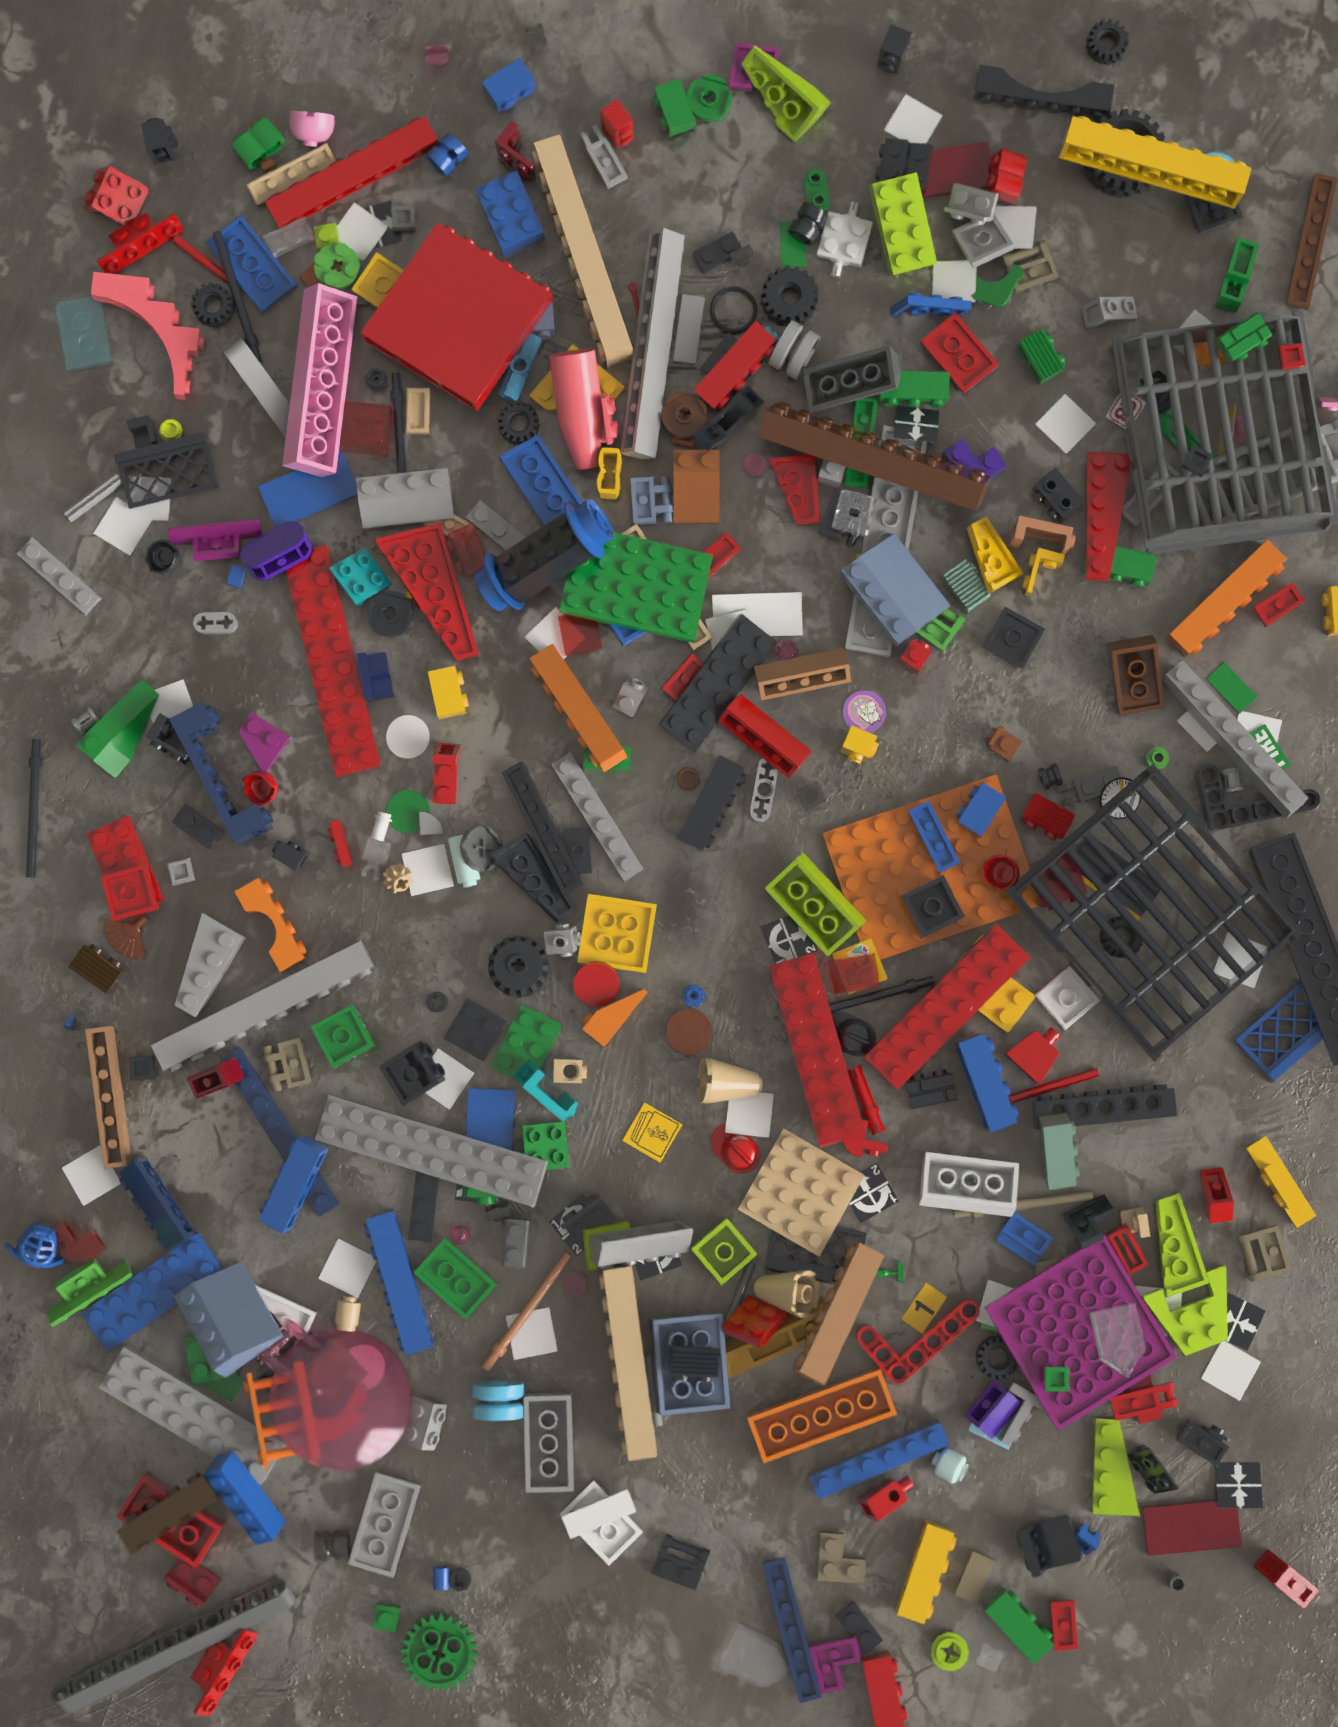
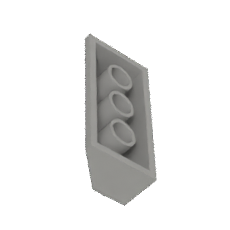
(405, 498)
(640, 1243)

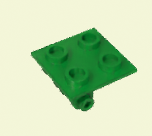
(547, 1143)

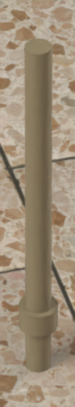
(1037, 1202)

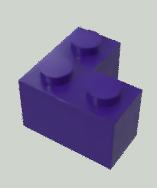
(988, 461)

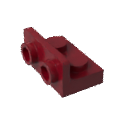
(193, 1582)

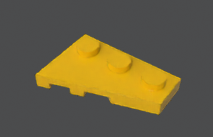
(993, 556)

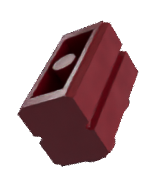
(215, 1078)

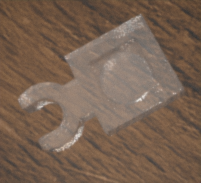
(376, 854)

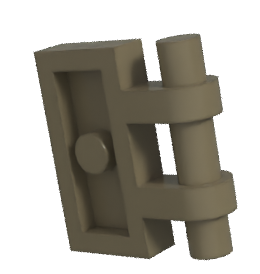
(293, 1061)

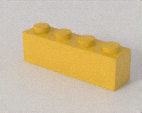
(925, 1572)

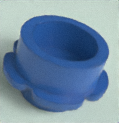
(687, 992)

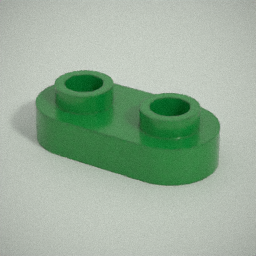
(817, 189)

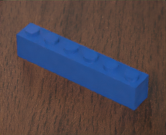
(399, 1282)
(878, 1459)

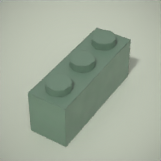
(1058, 1151)

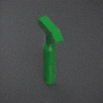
(882, 1272)

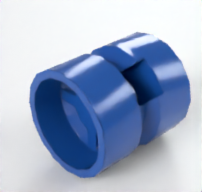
(445, 162)

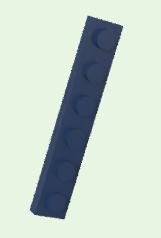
(791, 1629)

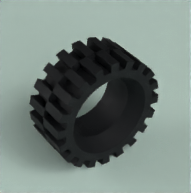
(1118, 183)

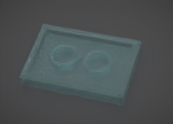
(83, 333)

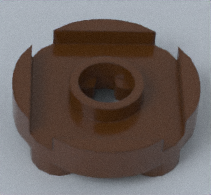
(687, 402)

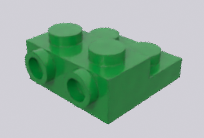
(199, 1365)

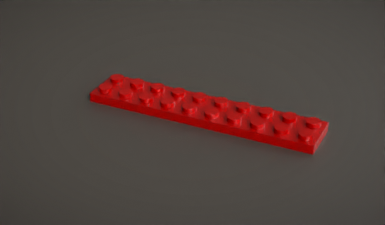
(332, 664)

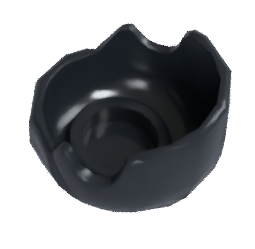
(162, 556)

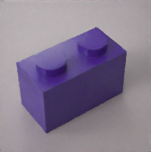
(993, 1409)

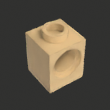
(559, 1076)

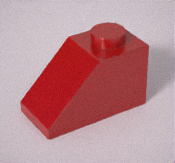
(1216, 1195)

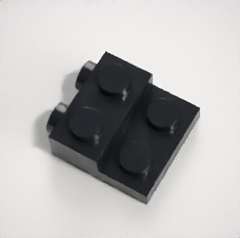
(904, 158)
(413, 1072)

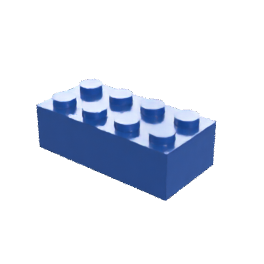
(986, 1083)

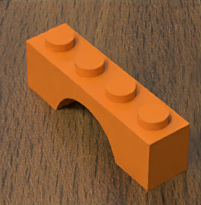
(286, 950)

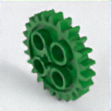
(420, 1645)

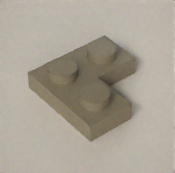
(833, 1565)

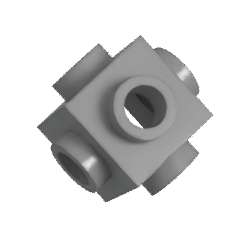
(562, 940)

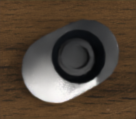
(853, 1034)

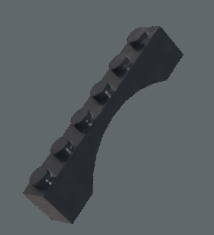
(996, 85)

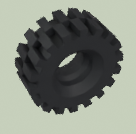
(784, 312)

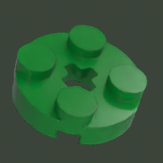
(721, 93)

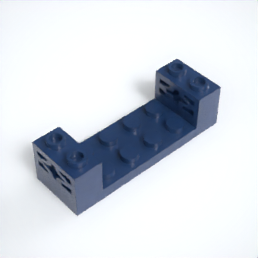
(190, 727)

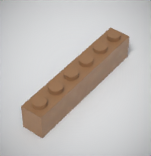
(108, 1097)
(838, 1314)

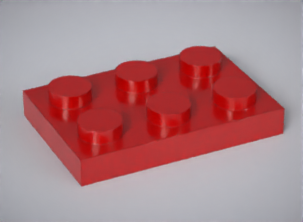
(959, 353)

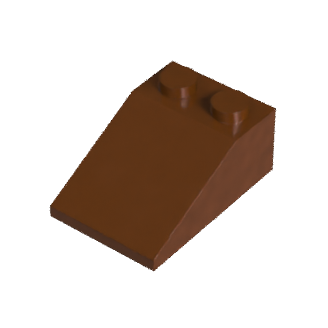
(1136, 674)

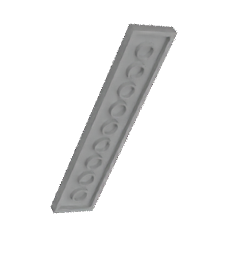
(892, 514)
(431, 1150)

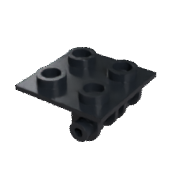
(1152, 1470)

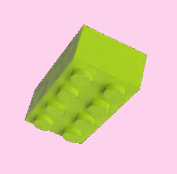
(902, 224)
(815, 904)

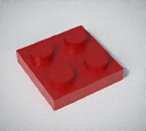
(129, 892)
(754, 1321)

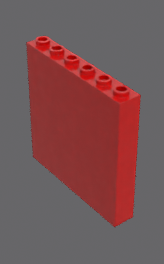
(457, 316)

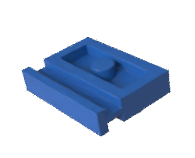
(1024, 1238)

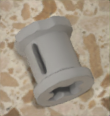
(78, 722)
(1231, 780)

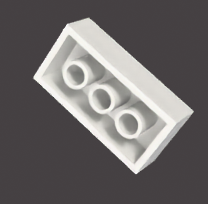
(969, 1184)

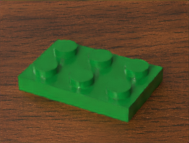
(527, 1038)
(455, 1278)

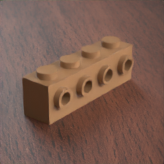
(802, 674)

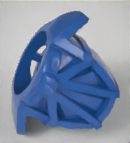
(38, 1243)

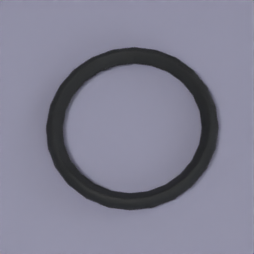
(725, 329)

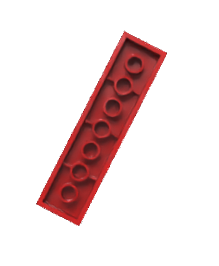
(947, 1006)
(817, 1050)

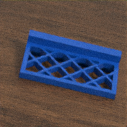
(1295, 1052)

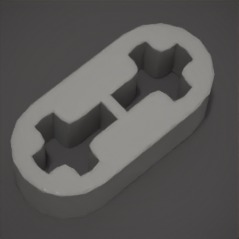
(215, 617)

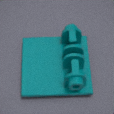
(360, 576)

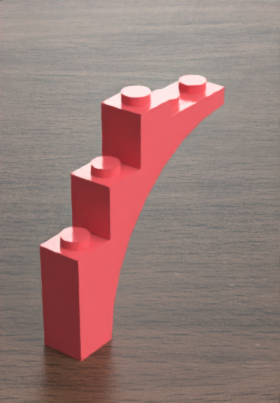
(133, 295)

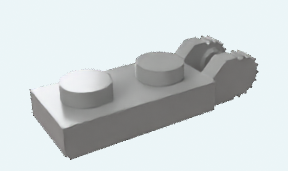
(604, 158)

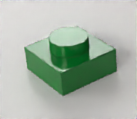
(1056, 1378)
(386, 1617)

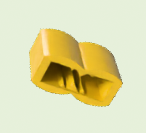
(608, 478)

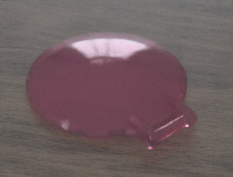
(337, 1397)

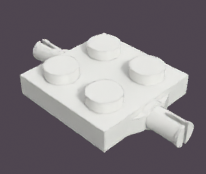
(845, 239)

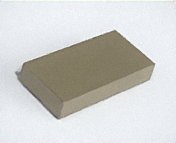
(974, 1577)

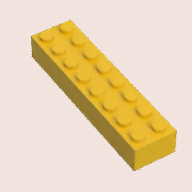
(1155, 162)

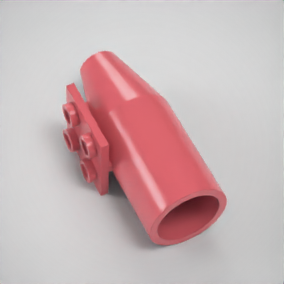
(581, 410)

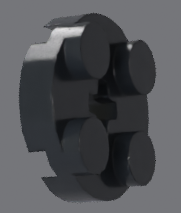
(383, 602)

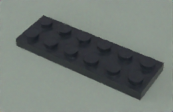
(717, 682)

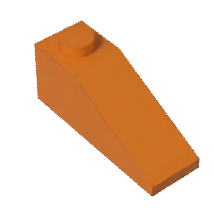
(610, 1018)

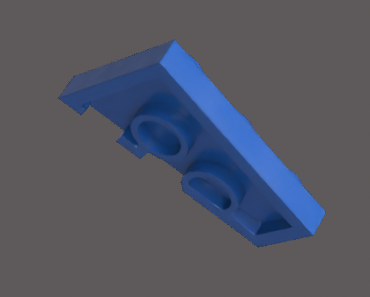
(934, 303)

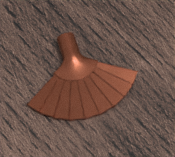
(126, 937)

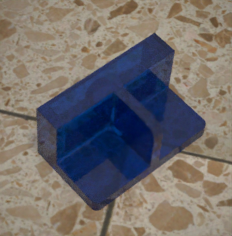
(375, 676)

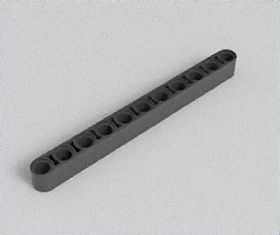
(172, 1646)

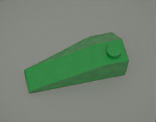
(120, 729)

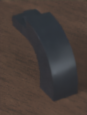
(729, 420)

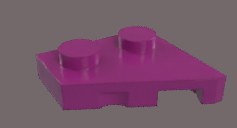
(263, 740)

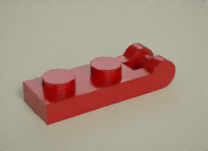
(1143, 1401)

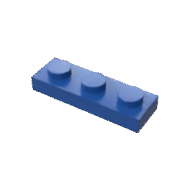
(933, 836)

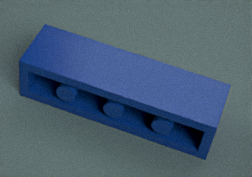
(293, 1184)
(244, 1497)

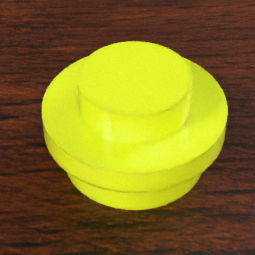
(170, 430)

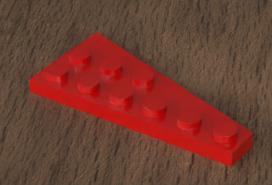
(427, 573)

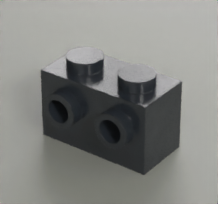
(159, 140)
(1057, 496)

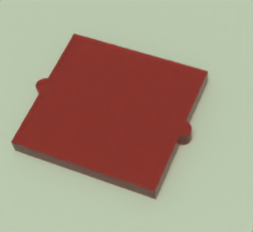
(579, 634)

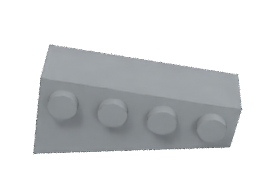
(208, 961)

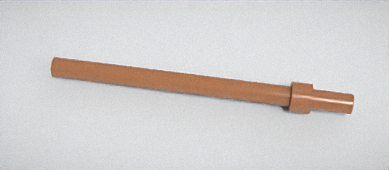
(499, 1348)

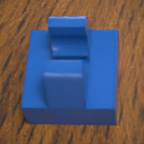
(1086, 1541)

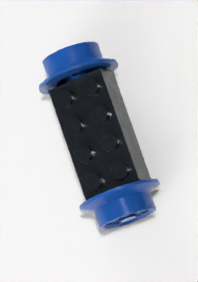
(544, 556)

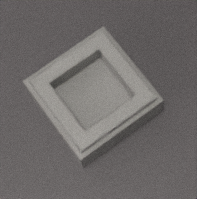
(181, 871)

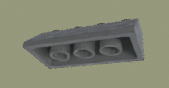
(852, 378)

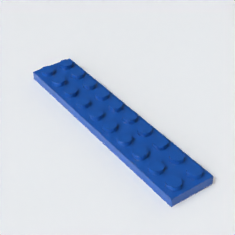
(546, 492)

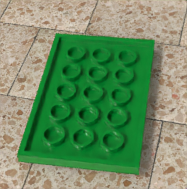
(641, 587)

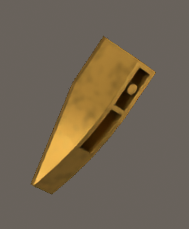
(789, 1336)

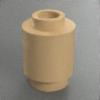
(347, 1313)

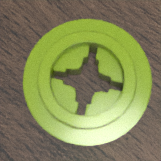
(955, 1661)

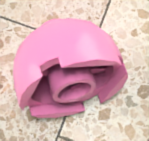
(311, 127)

